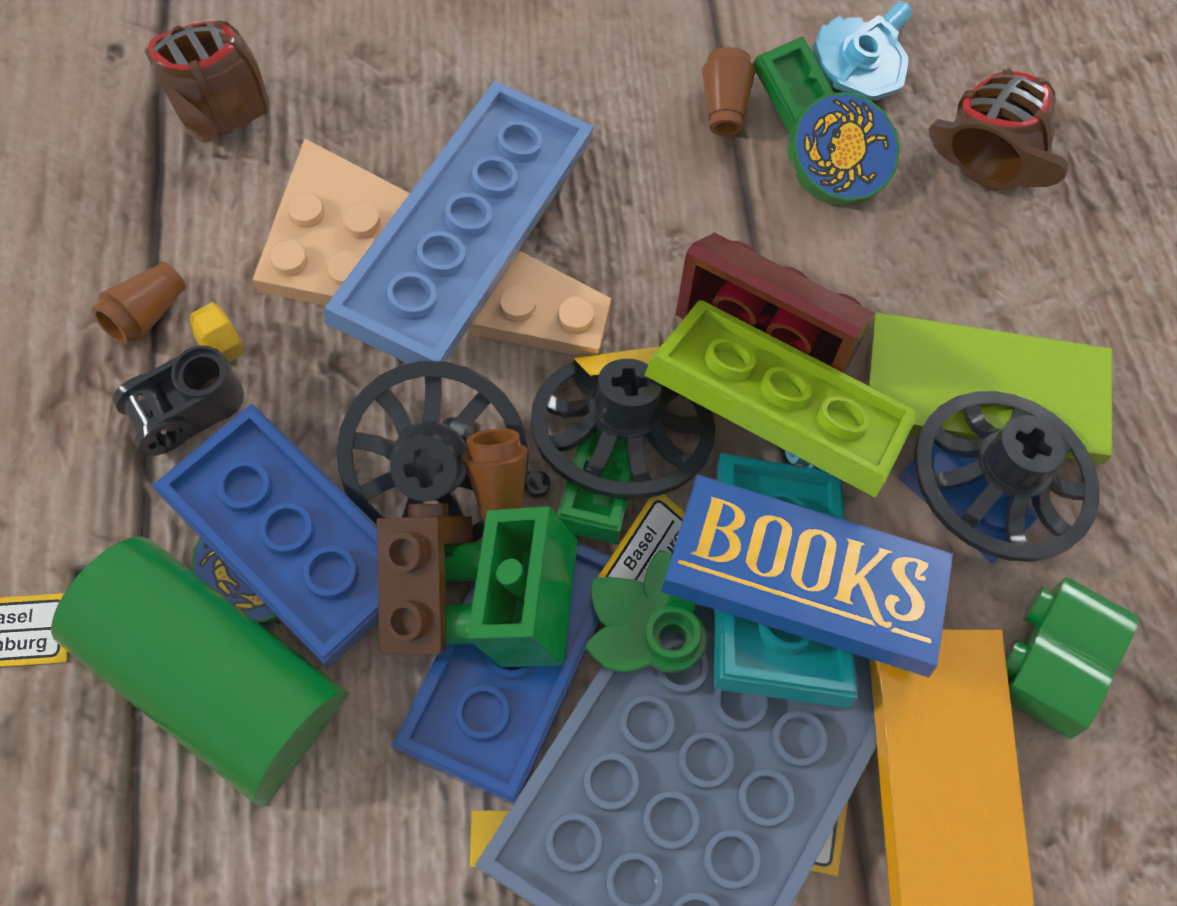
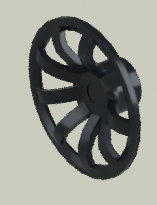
(625, 408)
(426, 454)
(1015, 463)

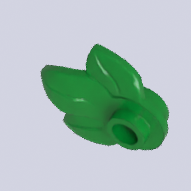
(638, 617)

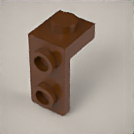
(414, 578)

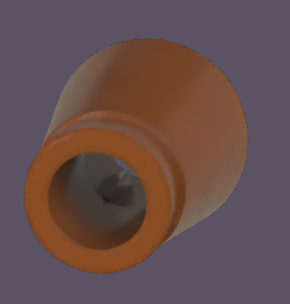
(727, 88)
(138, 303)
(496, 469)

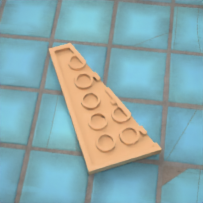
(339, 210)

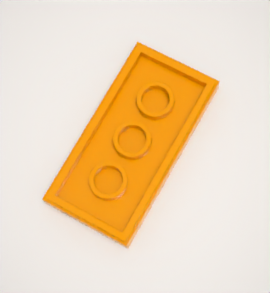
(951, 778)

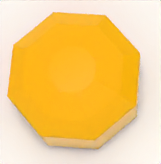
(215, 330)

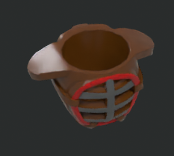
(209, 77)
(1004, 133)

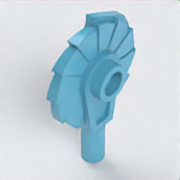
(864, 55)

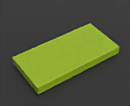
(936, 361)
(784, 396)

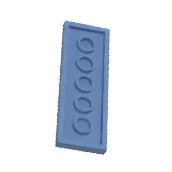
(459, 228)

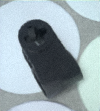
(176, 400)

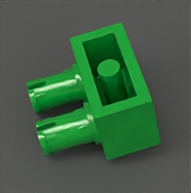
(520, 588)

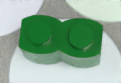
(1068, 656)

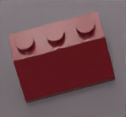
(773, 300)

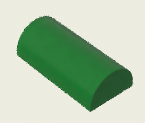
(196, 665)

